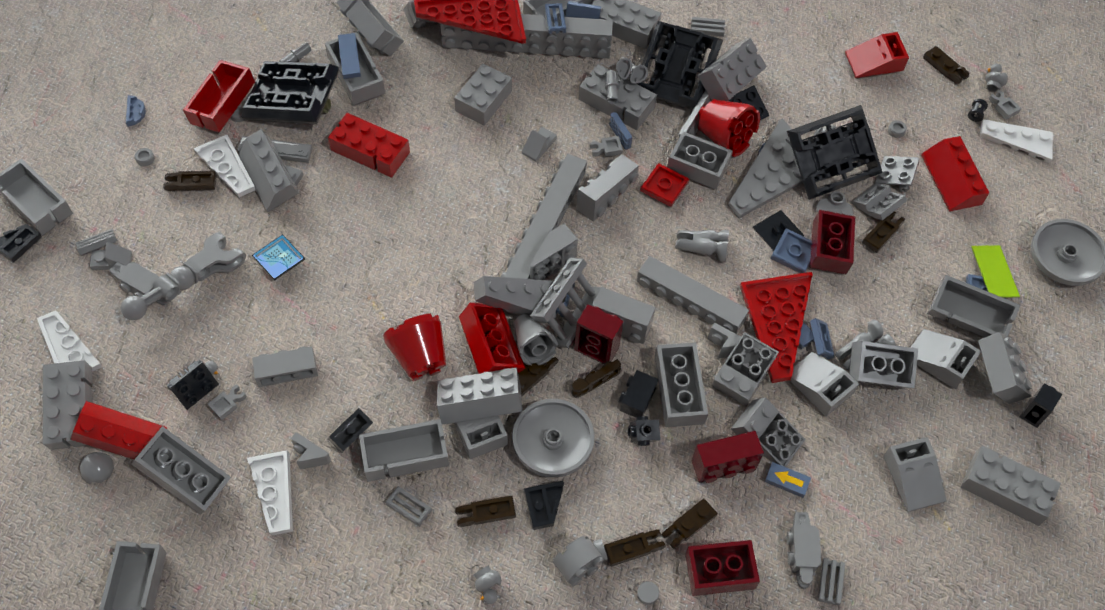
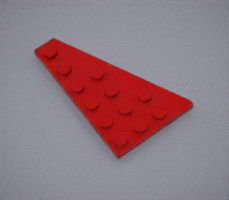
(487, 17)
(777, 317)

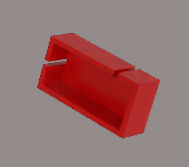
(215, 104)
(365, 141)

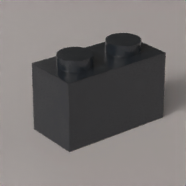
(638, 395)
(1041, 405)
(350, 430)

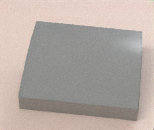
(879, 201)

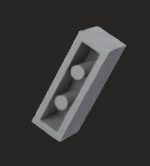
(284, 366)

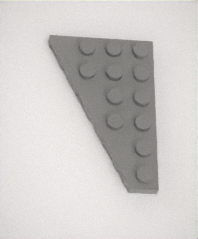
(770, 174)

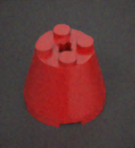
(729, 124)
(418, 345)

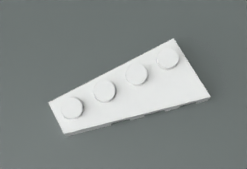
(1030, 140)
(223, 159)
(63, 342)
(273, 484)

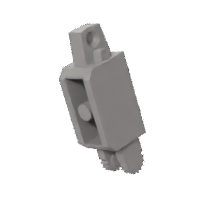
(135, 279)
(804, 549)

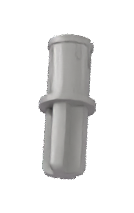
(297, 54)
(612, 87)

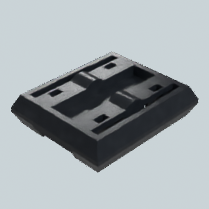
(680, 64)
(287, 95)
(835, 152)

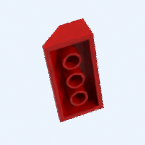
(955, 174)
(490, 338)
(113, 430)

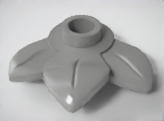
(830, 205)

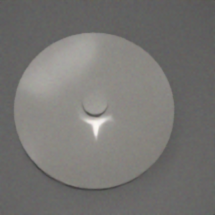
(1069, 252)
(553, 438)

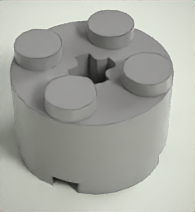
(578, 560)

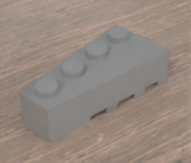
(606, 187)
(511, 294)

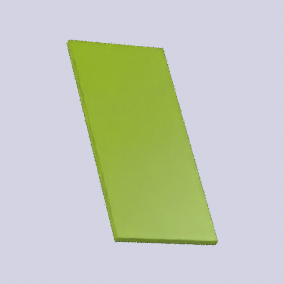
(995, 271)

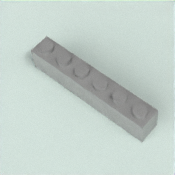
(691, 295)

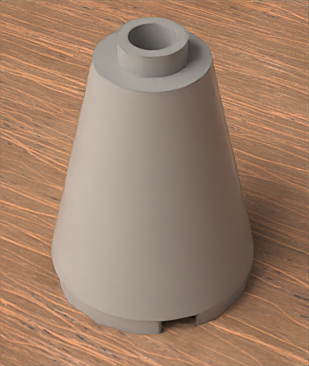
(534, 340)

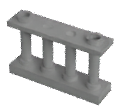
(554, 296)

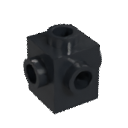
(644, 431)

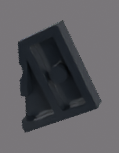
(18, 241)
(543, 503)

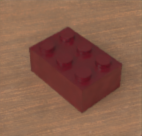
(832, 242)
(598, 334)
(727, 457)
(722, 567)

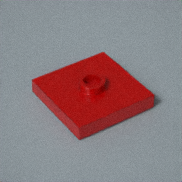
(664, 185)

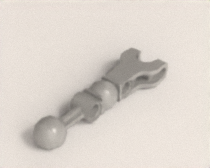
(195, 269)

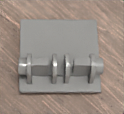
(898, 171)

